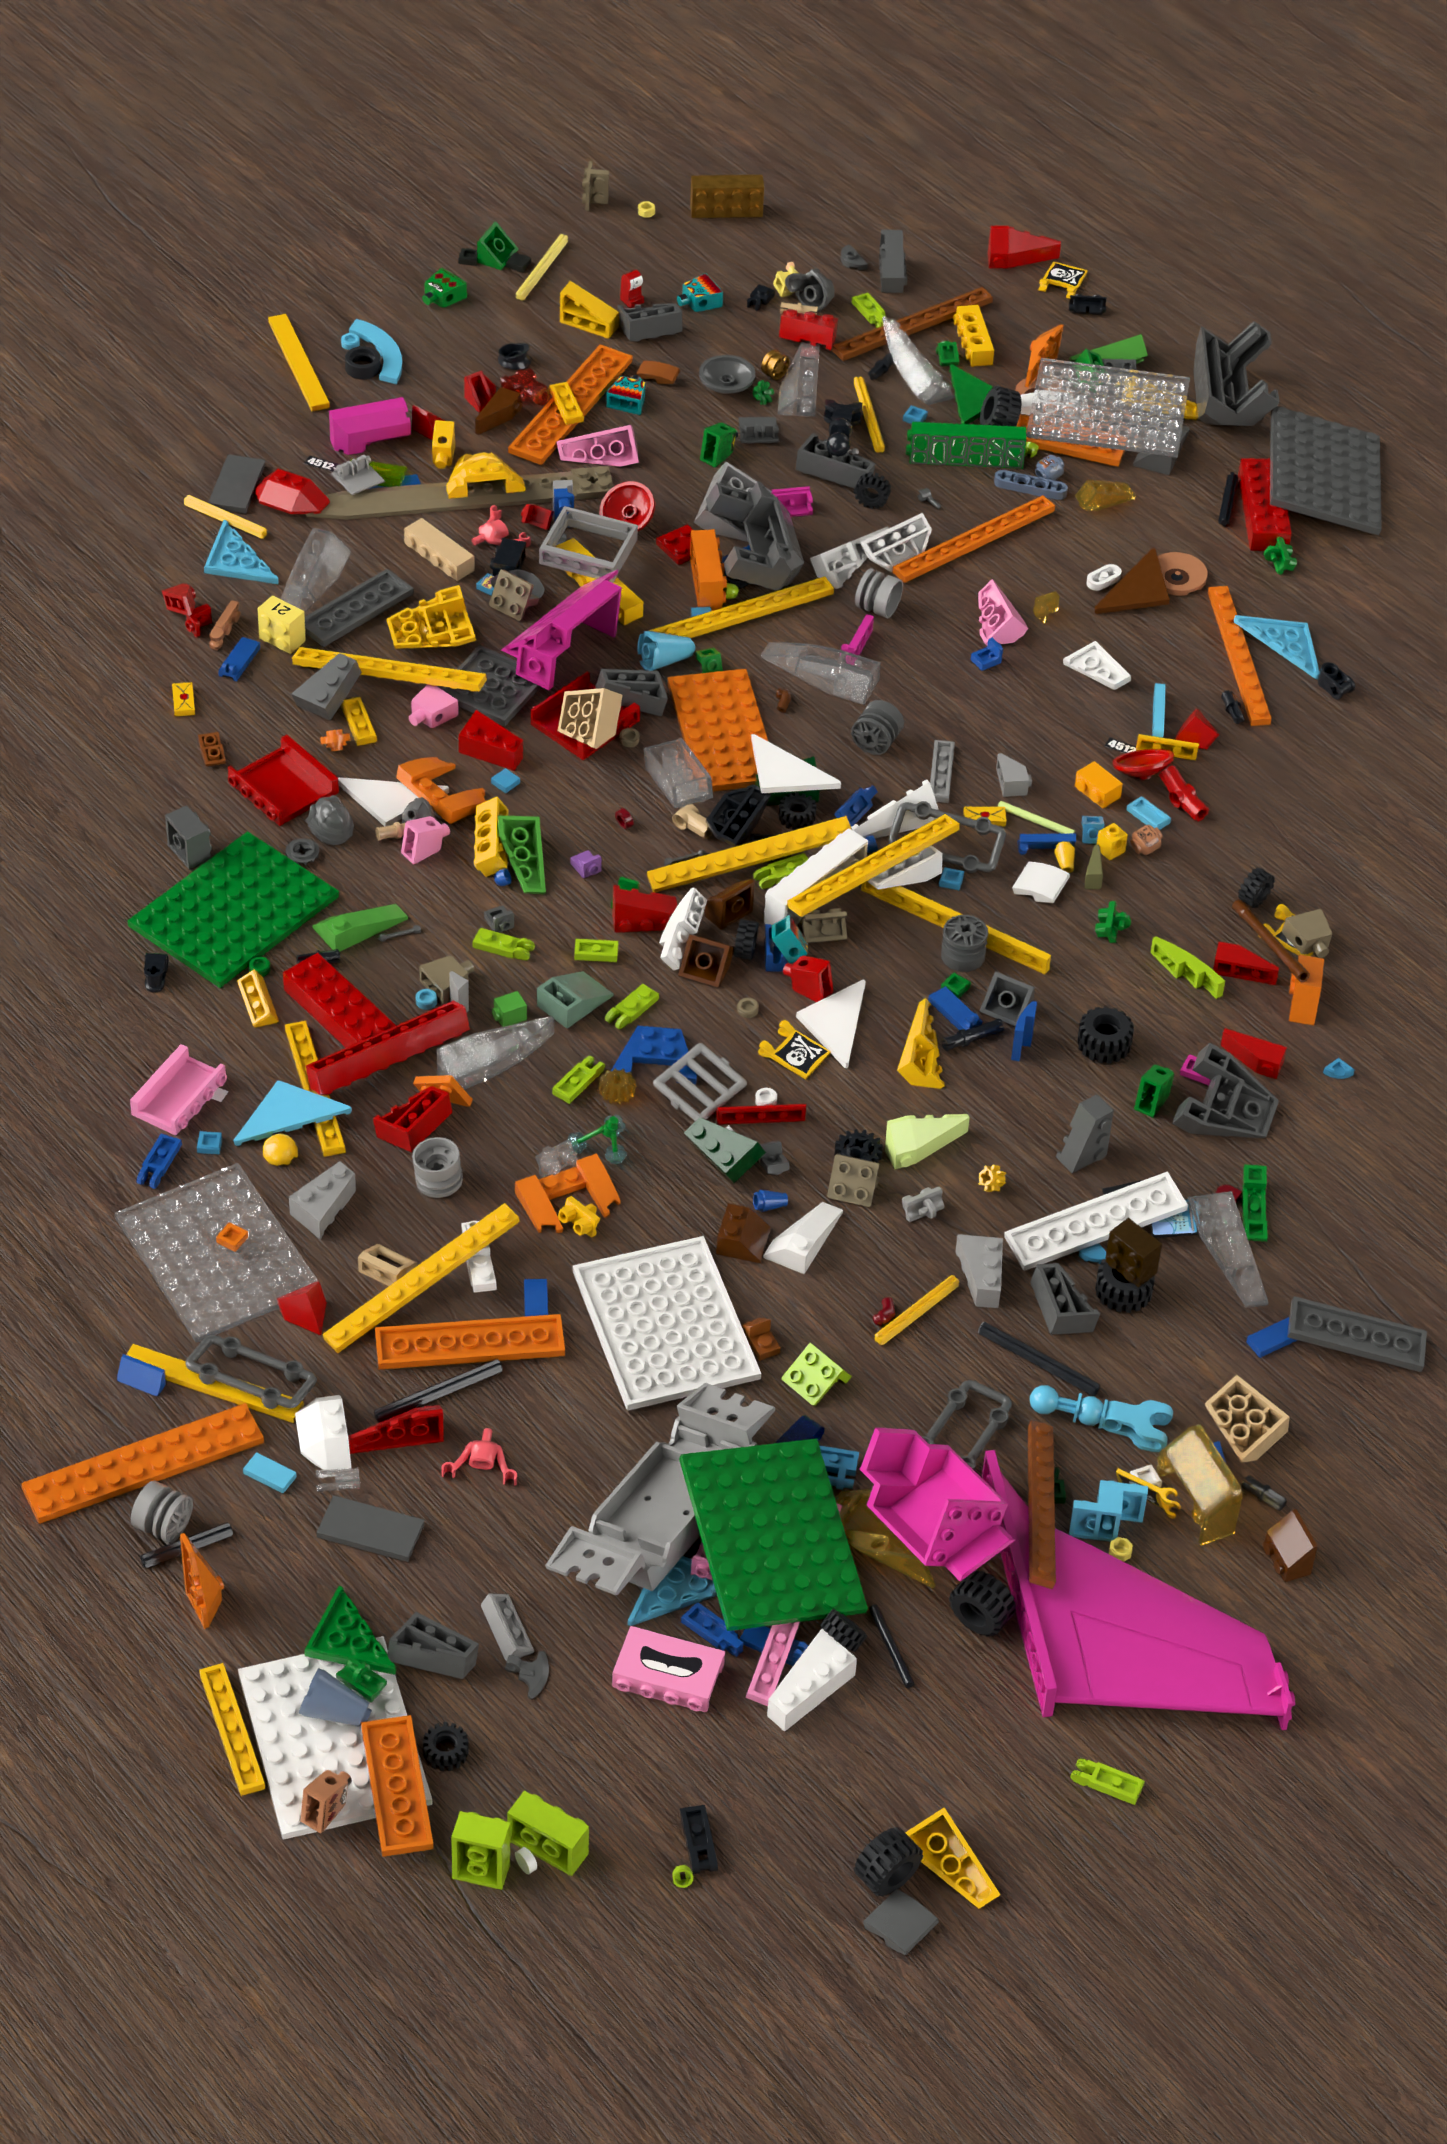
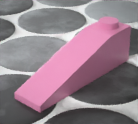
(606, 447)
(999, 616)

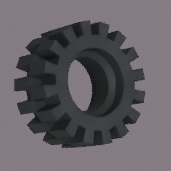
(875, 482)
(800, 803)
(1256, 887)
(746, 939)
(843, 1630)
(445, 1734)

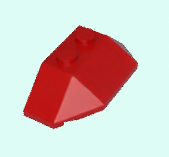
(291, 493)

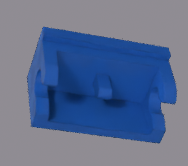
(773, 957)

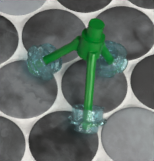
(611, 1129)

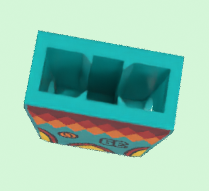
(701, 294)
(627, 395)
(789, 939)

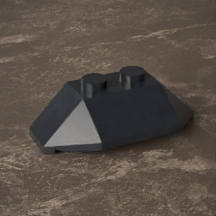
(737, 814)

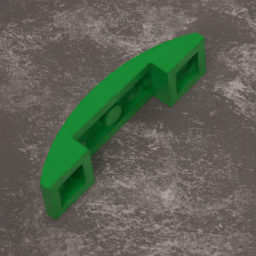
(1254, 1202)

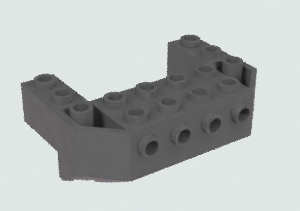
(770, 532)

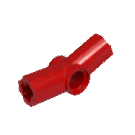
(1183, 794)

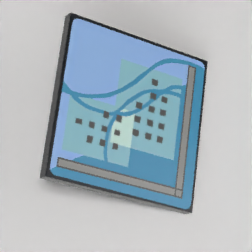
(1176, 1225)

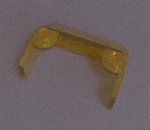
(1206, 1479)

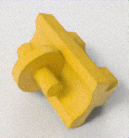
(581, 1216)

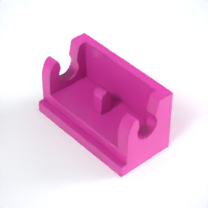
(795, 500)

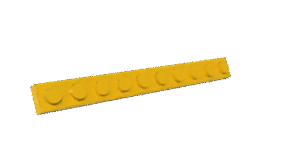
(749, 609)
(396, 670)
(746, 855)
(872, 865)
(939, 914)
(420, 1278)

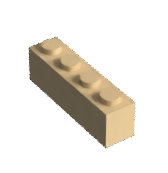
(439, 549)

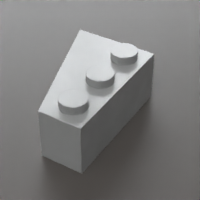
(322, 1198)
(982, 1266)

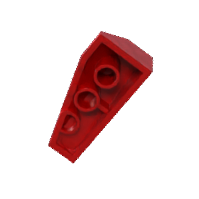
(1016, 248)
(410, 1428)

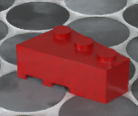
(414, 1120)

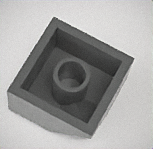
(188, 837)

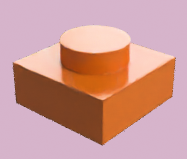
(232, 1237)

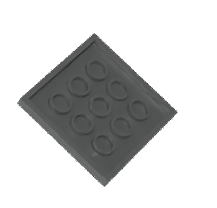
(503, 691)

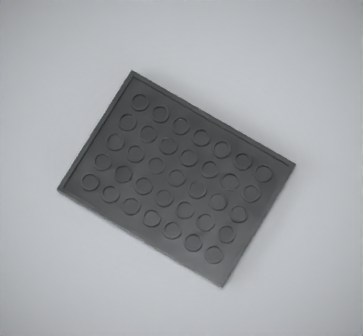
(1325, 470)

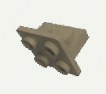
(595, 186)
(512, 595)
(824, 926)
(853, 1180)

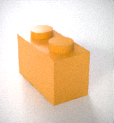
(1098, 784)

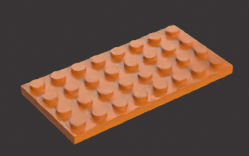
(717, 722)

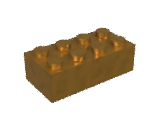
(726, 196)

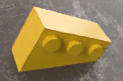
(587, 312)

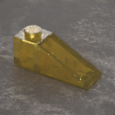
(1103, 494)

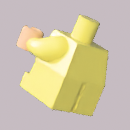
(779, 281)

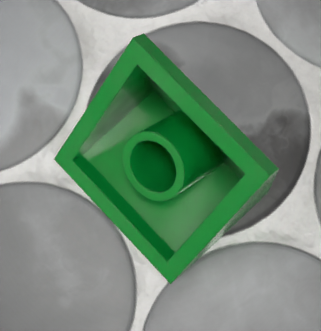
(495, 247)

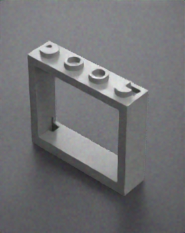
(580, 563)

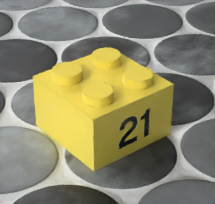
(281, 624)

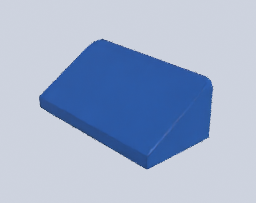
(141, 1375)

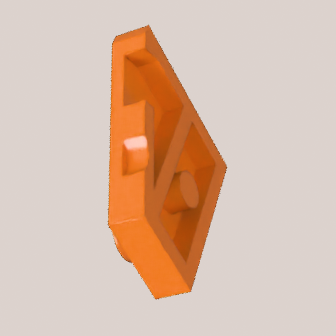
(446, 1083)

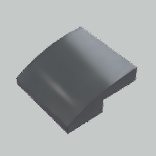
(901, 1922)

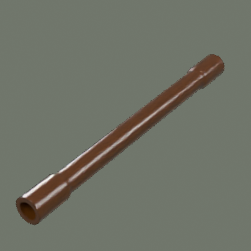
(1295, 967)

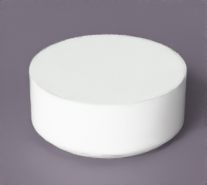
(765, 1096)
(526, 1860)

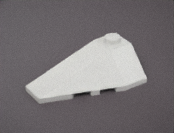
(913, 870)
(802, 1241)

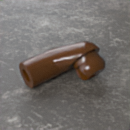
(785, 698)

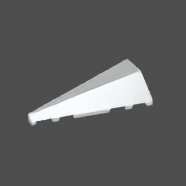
(841, 561)

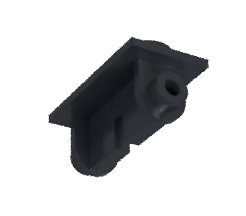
(1079, 303)

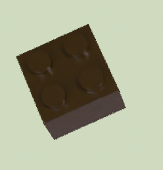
(1133, 1252)

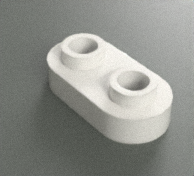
(1103, 577)

